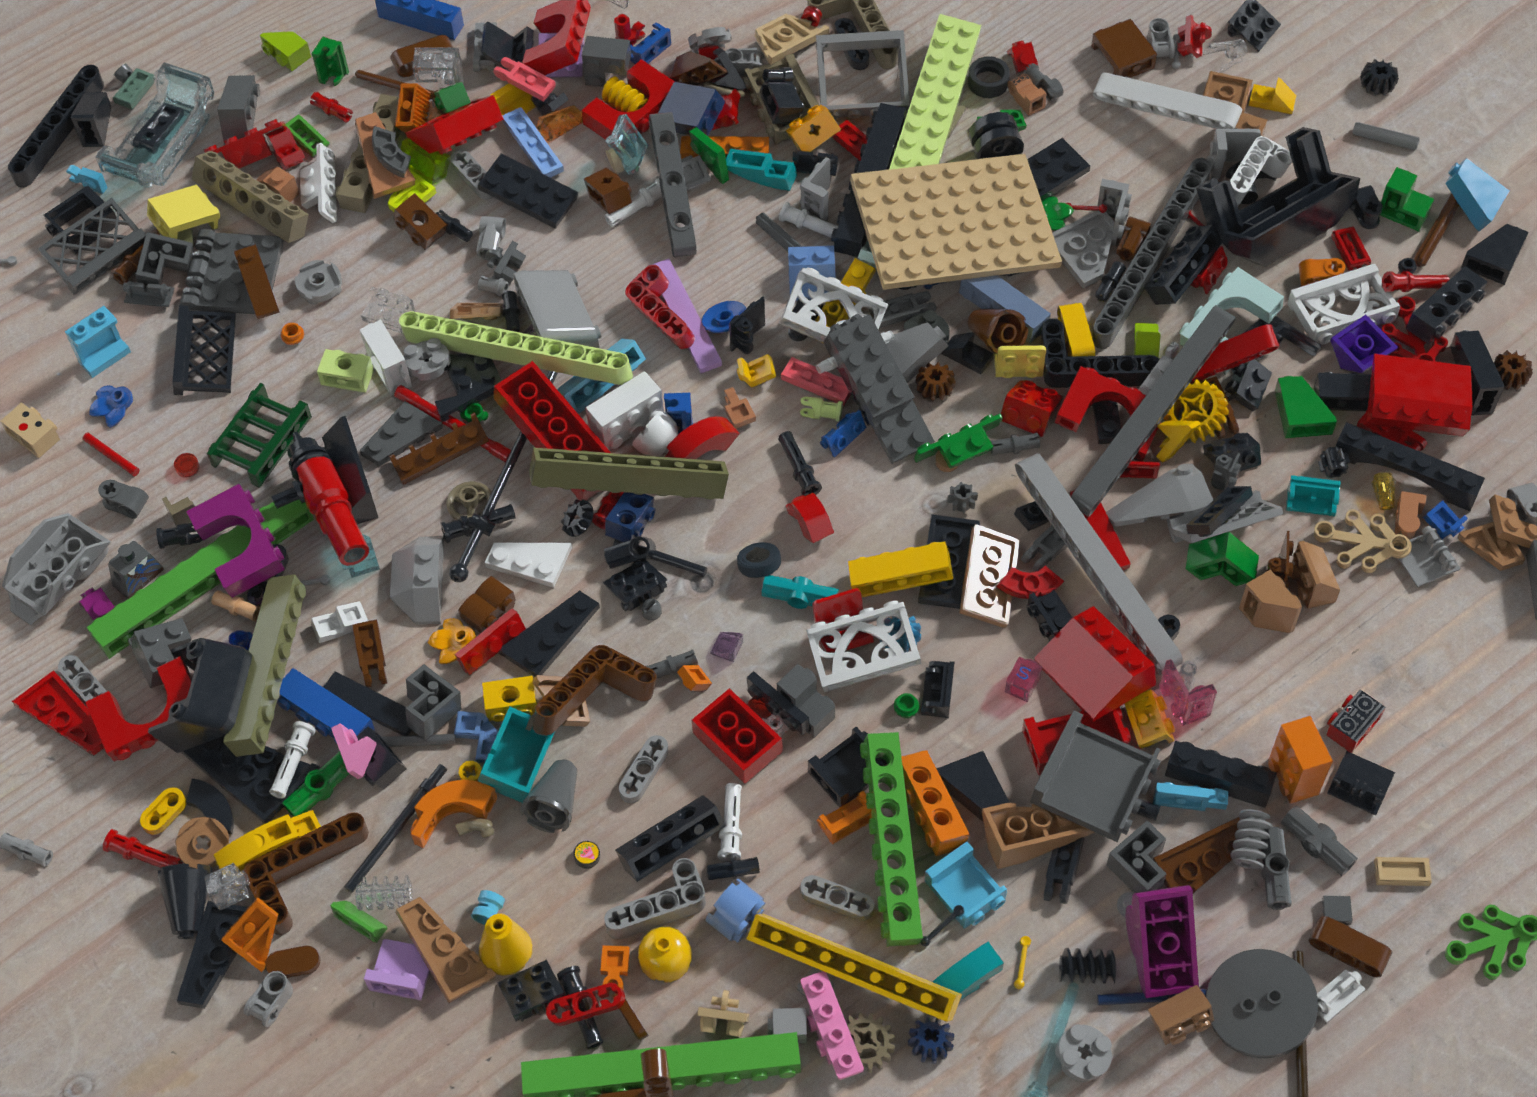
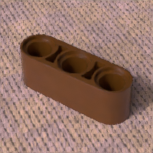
(403, 57)
(1350, 946)

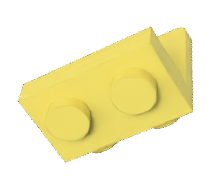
(1020, 361)

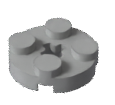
(710, 37)
(319, 292)
(432, 350)
(1070, 1058)

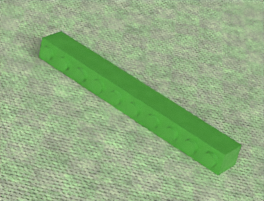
(189, 579)
(687, 1063)

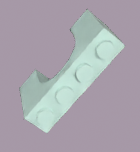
(1237, 291)

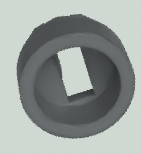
(123, 73)
(655, 610)

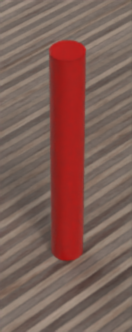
(111, 454)

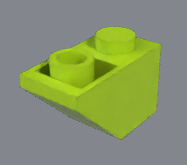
(286, 48)

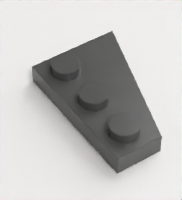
(398, 432)

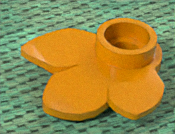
(449, 639)

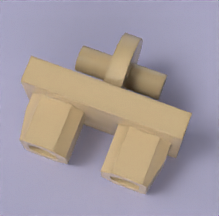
(710, 1016)

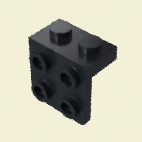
(500, 44)

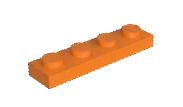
(753, 144)

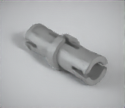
(26, 849)

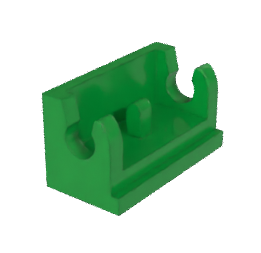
(330, 60)

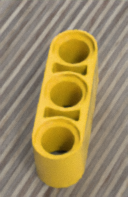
(1076, 330)

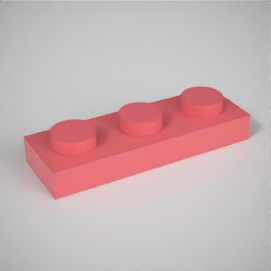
(808, 378)

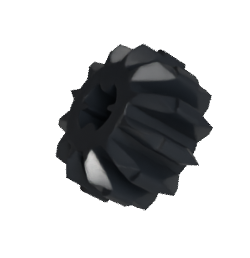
(1379, 77)

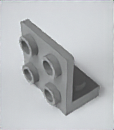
(814, 190)

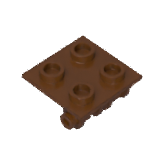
(1281, 566)

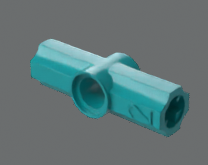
(798, 592)

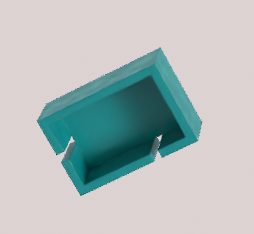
(515, 757)

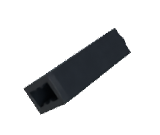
(1486, 382)

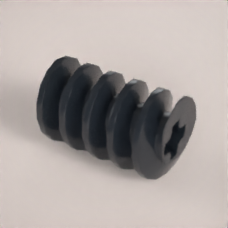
(1087, 965)

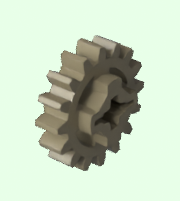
(870, 1032)

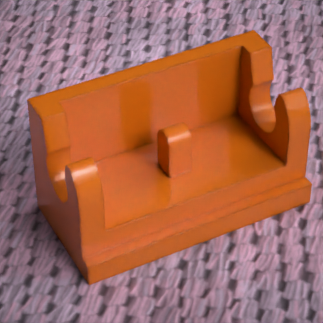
(845, 819)

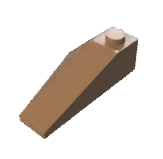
(1026, 832)

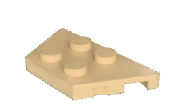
(786, 36)

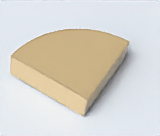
(615, 161)

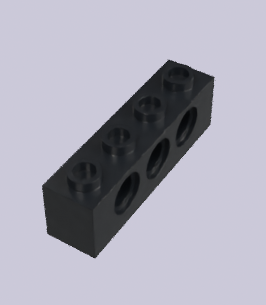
(1447, 305)
(670, 838)

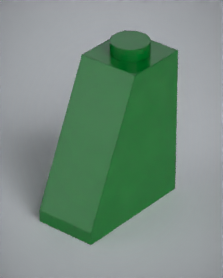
(1302, 409)

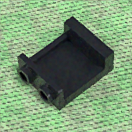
(842, 769)

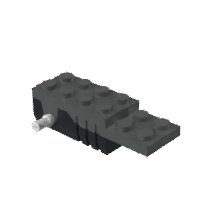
(876, 384)

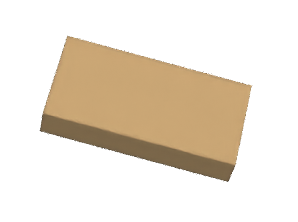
(1402, 871)

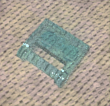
(631, 140)

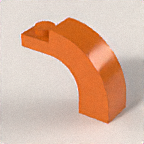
(447, 799)

